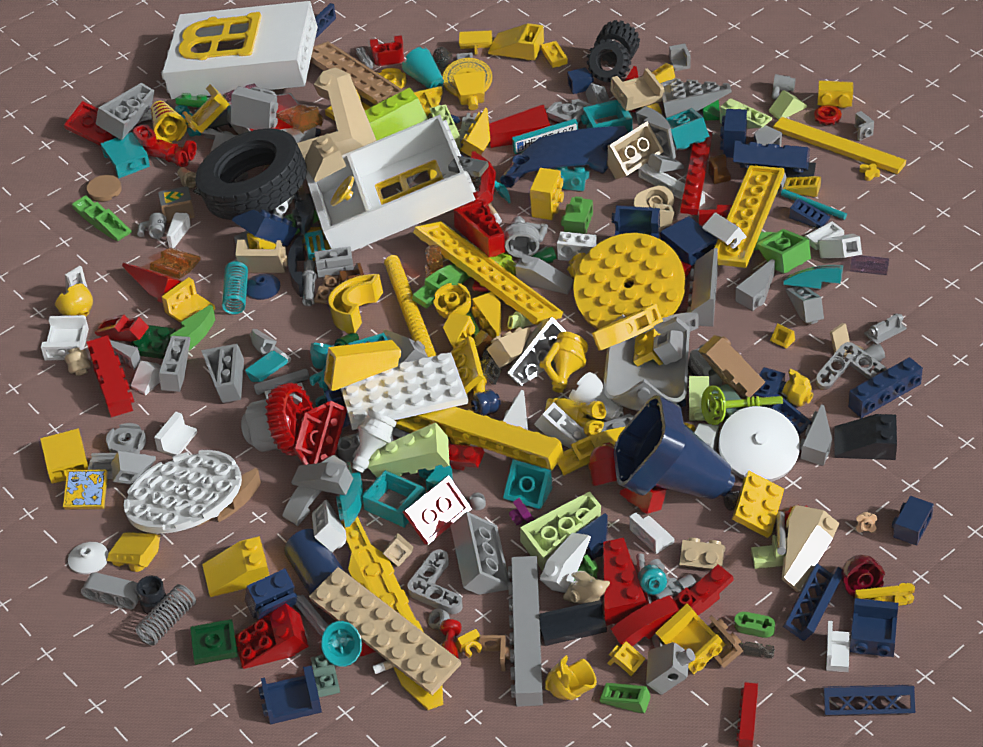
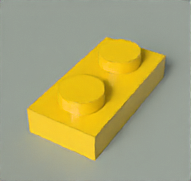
(554, 54)

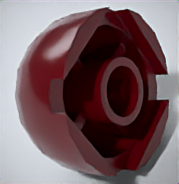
(862, 573)

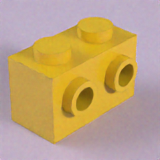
(835, 93)

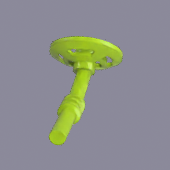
(721, 405)

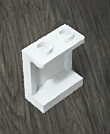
(64, 335)

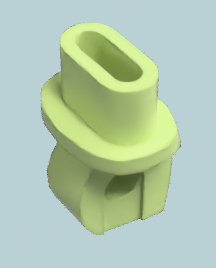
(518, 320)

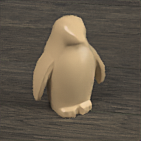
(585, 588)

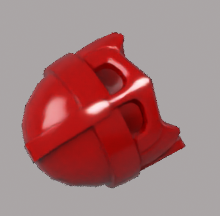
(602, 464)

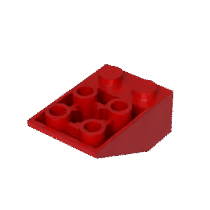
(272, 638)

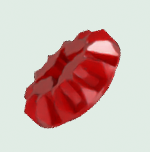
(823, 114)

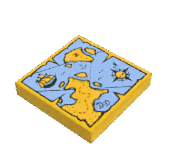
(85, 489)

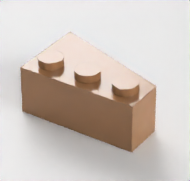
(731, 366)

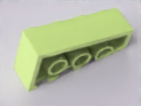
(412, 452)
(549, 531)

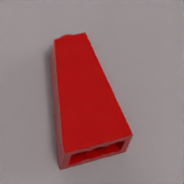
(521, 123)

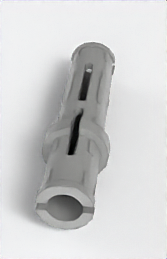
(309, 278)

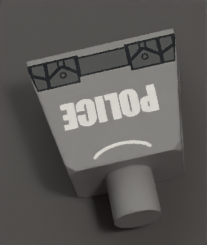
(699, 367)

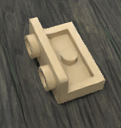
(701, 554)

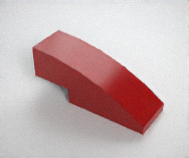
(122, 328)
(645, 621)

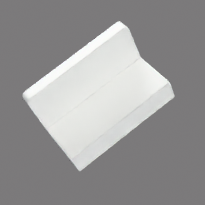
(174, 435)
(650, 533)
(837, 650)

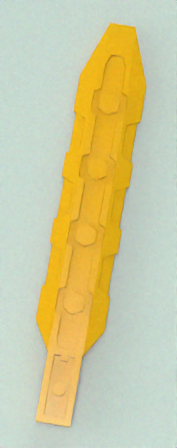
(377, 575)

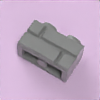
(333, 260)

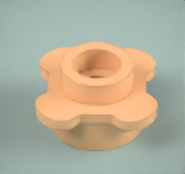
(864, 518)

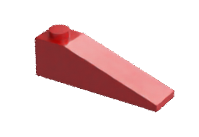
(152, 282)

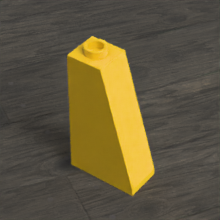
(359, 361)

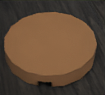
(104, 188)

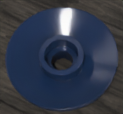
(262, 286)

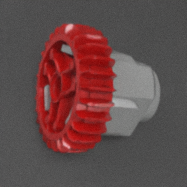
(276, 420)

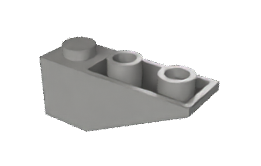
(818, 440)

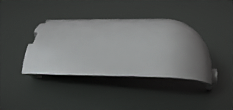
(635, 385)

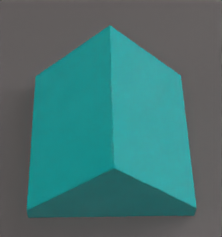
(528, 483)

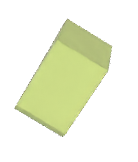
(786, 105)

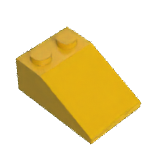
(236, 567)

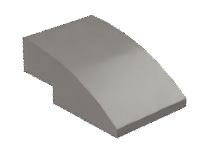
(660, 128)

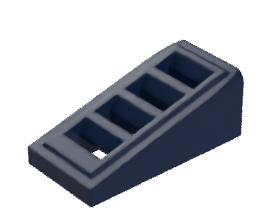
(803, 211)
(788, 409)

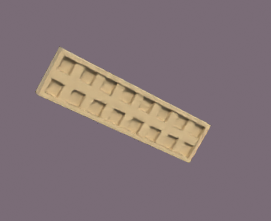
(386, 631)

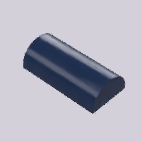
(310, 559)

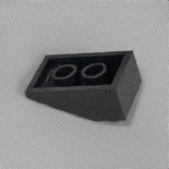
(867, 438)

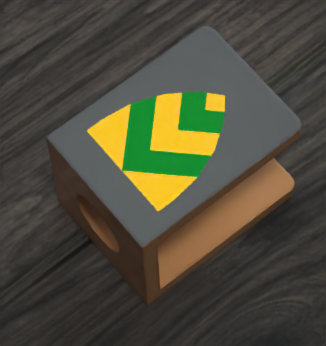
(176, 201)

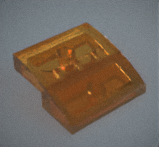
(175, 263)

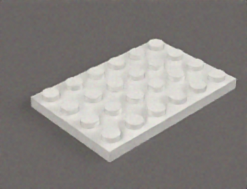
(407, 390)

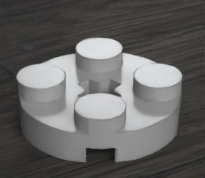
(116, 438)

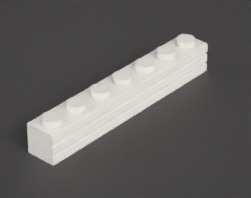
(663, 179)

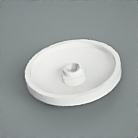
(759, 442)

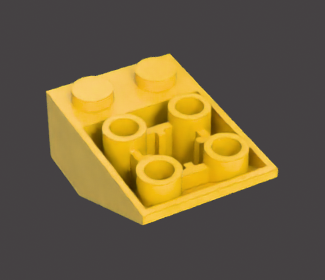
(519, 42)

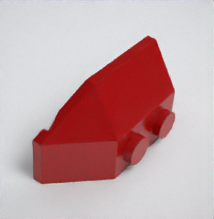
(320, 433)

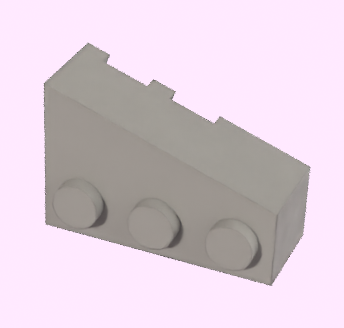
(226, 370)

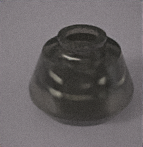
(442, 57)

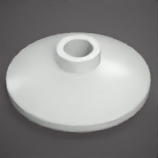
(88, 558)

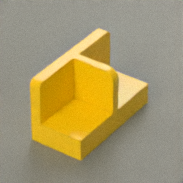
(475, 40)

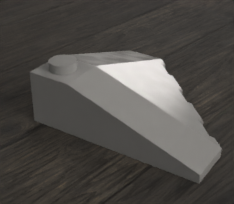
(691, 94)

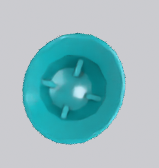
(341, 643)

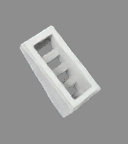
(178, 227)
(75, 273)

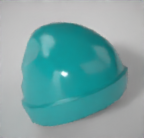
(319, 354)

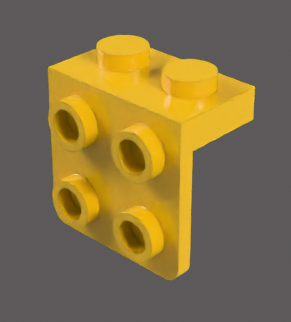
(184, 301)

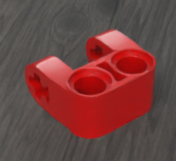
(387, 53)

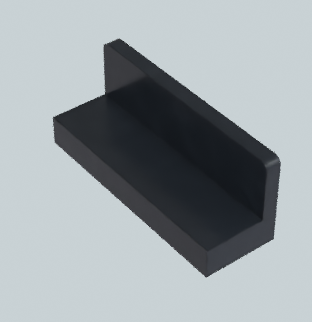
(572, 623)

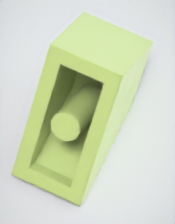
(697, 385)

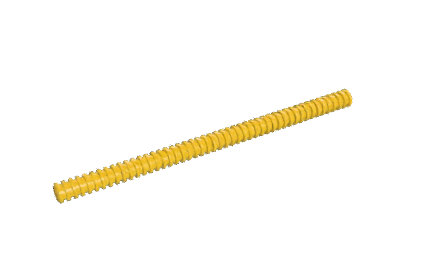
(410, 310)

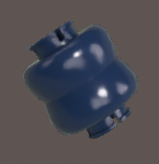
(485, 402)

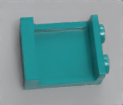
(125, 155)

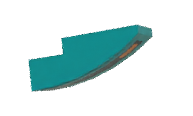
(815, 276)

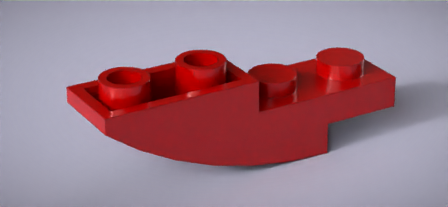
(464, 456)
(705, 591)

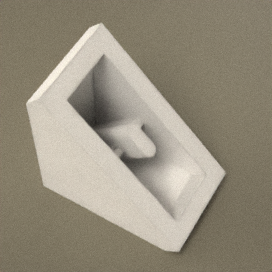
(146, 377)

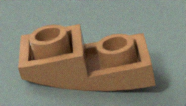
(327, 287)

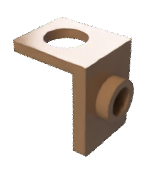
(500, 646)

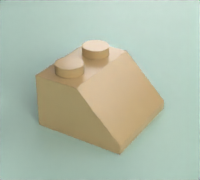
(323, 158)

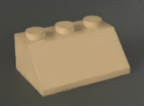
(632, 150)

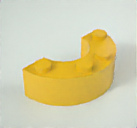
(347, 298)

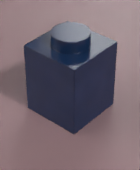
(579, 80)

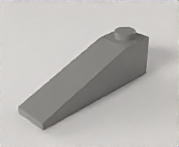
(540, 341)

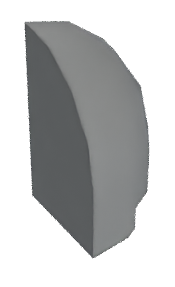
(262, 342)

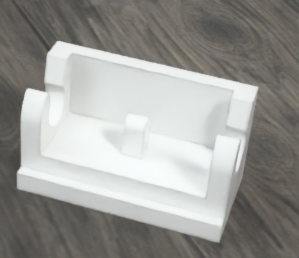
(724, 230)

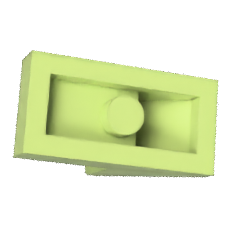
(767, 555)

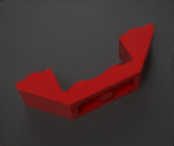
(486, 188)

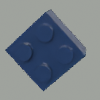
(733, 128)

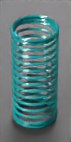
(226, 286)

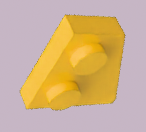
(429, 98)

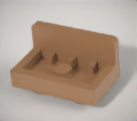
(731, 649)

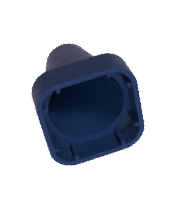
(668, 455)

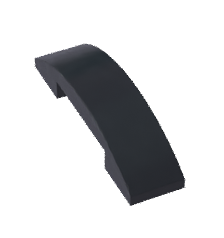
(296, 253)

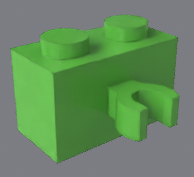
(577, 215)

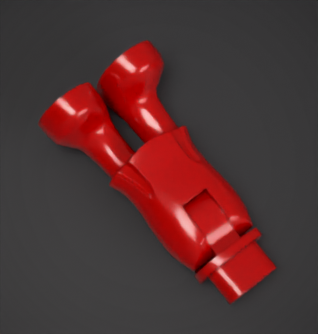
(173, 152)

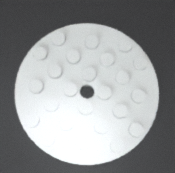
(183, 492)

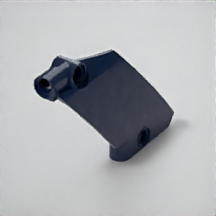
(563, 150)

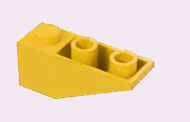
(479, 135)
(488, 311)

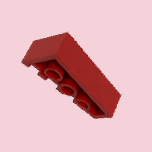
(624, 592)

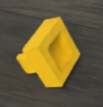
(467, 641)

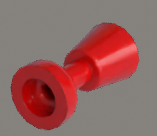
(451, 629)

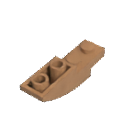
(248, 487)

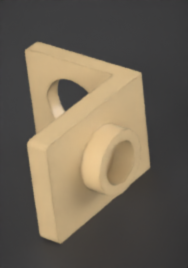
(840, 336)

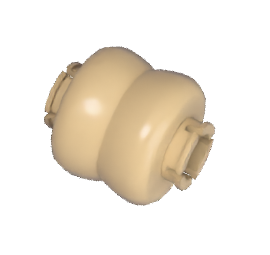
(77, 361)

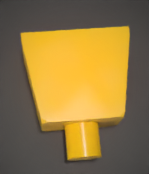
(470, 88)

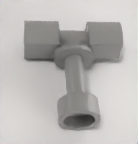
(673, 585)

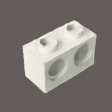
(574, 243)

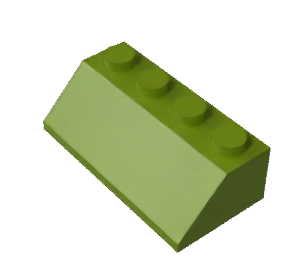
(395, 114)

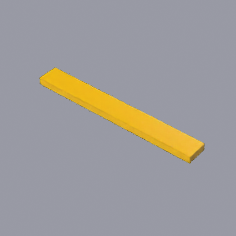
(840, 145)

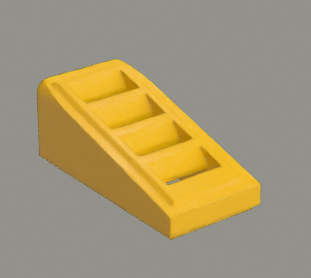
(664, 73)
(804, 185)

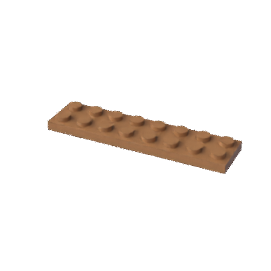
(366, 81)

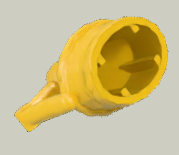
(568, 357)

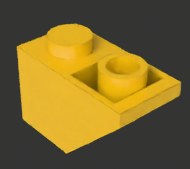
(458, 328)

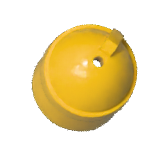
(570, 681)

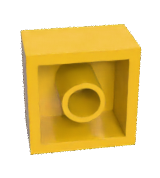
(546, 193)

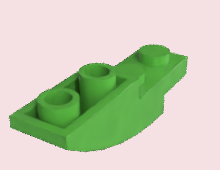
(443, 276)

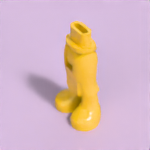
(578, 413)

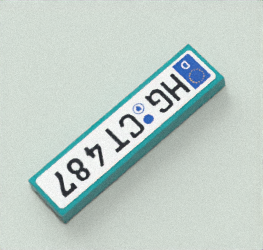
(522, 142)

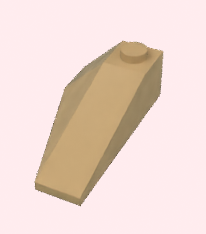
(807, 539)

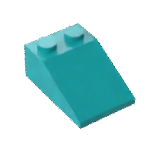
(687, 128)

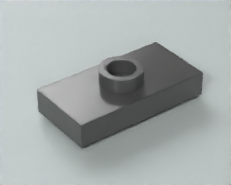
(472, 166)

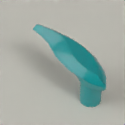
(502, 190)

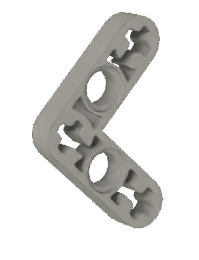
(852, 360)
(429, 587)

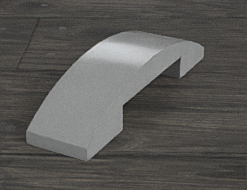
(298, 504)

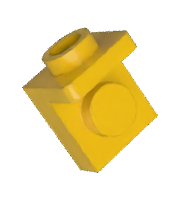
(626, 657)

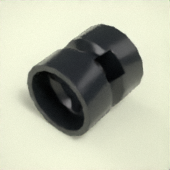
(150, 592)

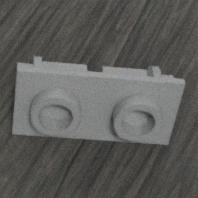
(885, 330)

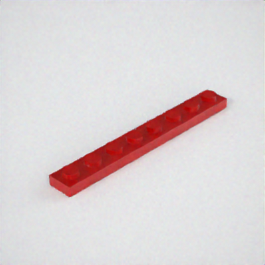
(696, 176)

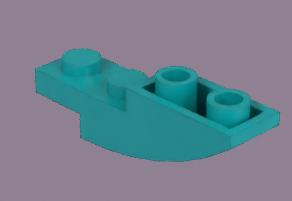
(351, 503)

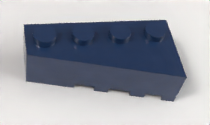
(771, 156)

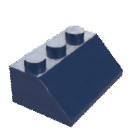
(267, 227)

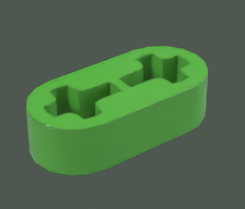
(754, 624)

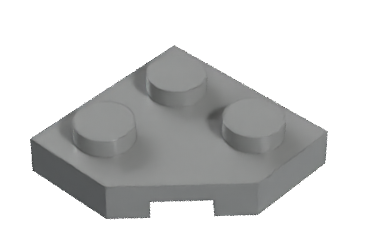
(568, 111)

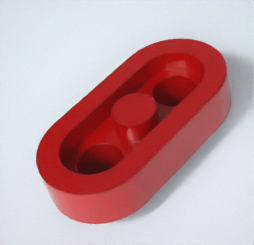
(145, 135)

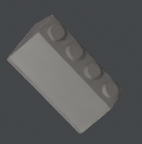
(704, 288)
(479, 554)

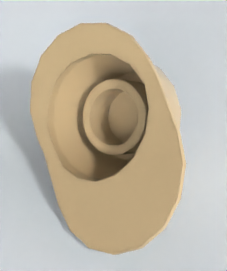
(653, 195)

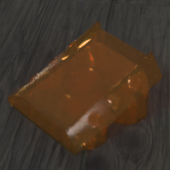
(301, 117)

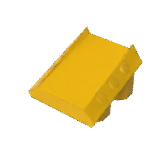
(134, 550)

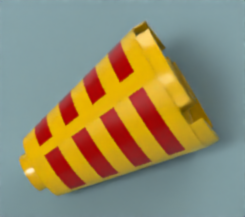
(167, 122)

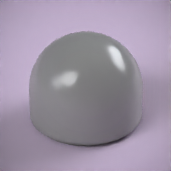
(436, 613)

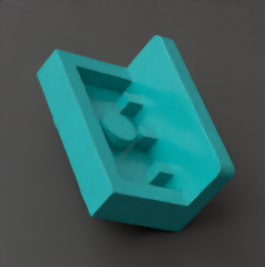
(573, 178)

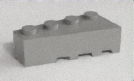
(125, 110)

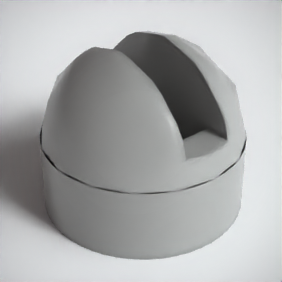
(477, 501)

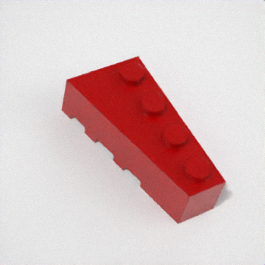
(480, 227)
(110, 376)

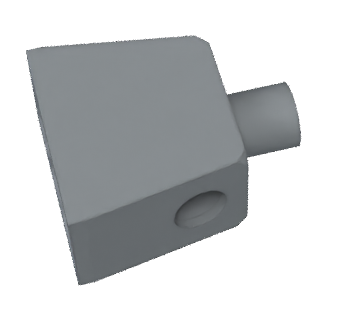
(667, 666)

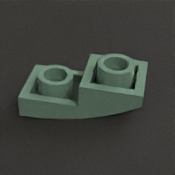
(325, 676)

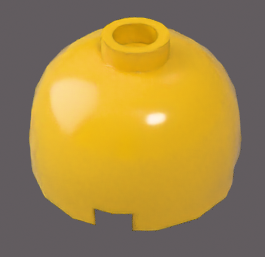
(452, 299)
(75, 302)

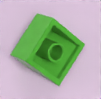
(786, 249)

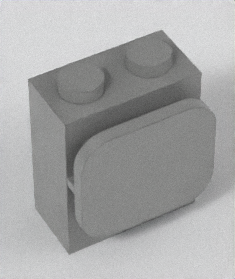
(254, 108)

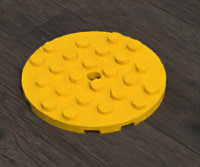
(625, 258)

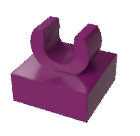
(521, 513)

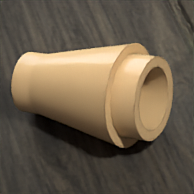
(187, 177)

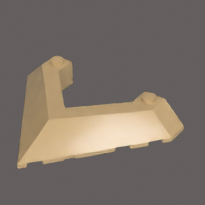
(351, 120)

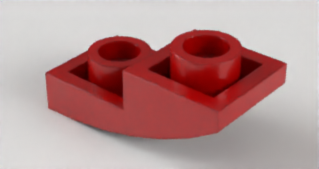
(705, 215)

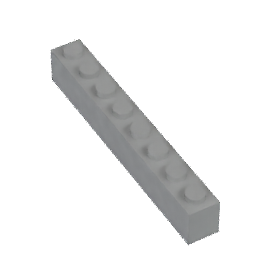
(526, 632)

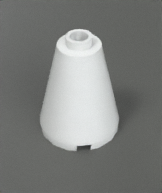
(591, 390)

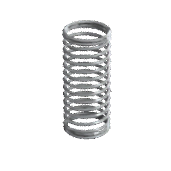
(149, 631)

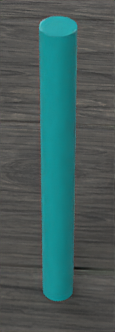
(824, 208)

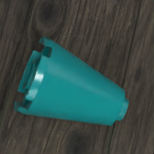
(423, 68)

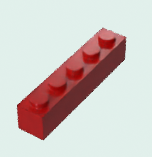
(747, 714)

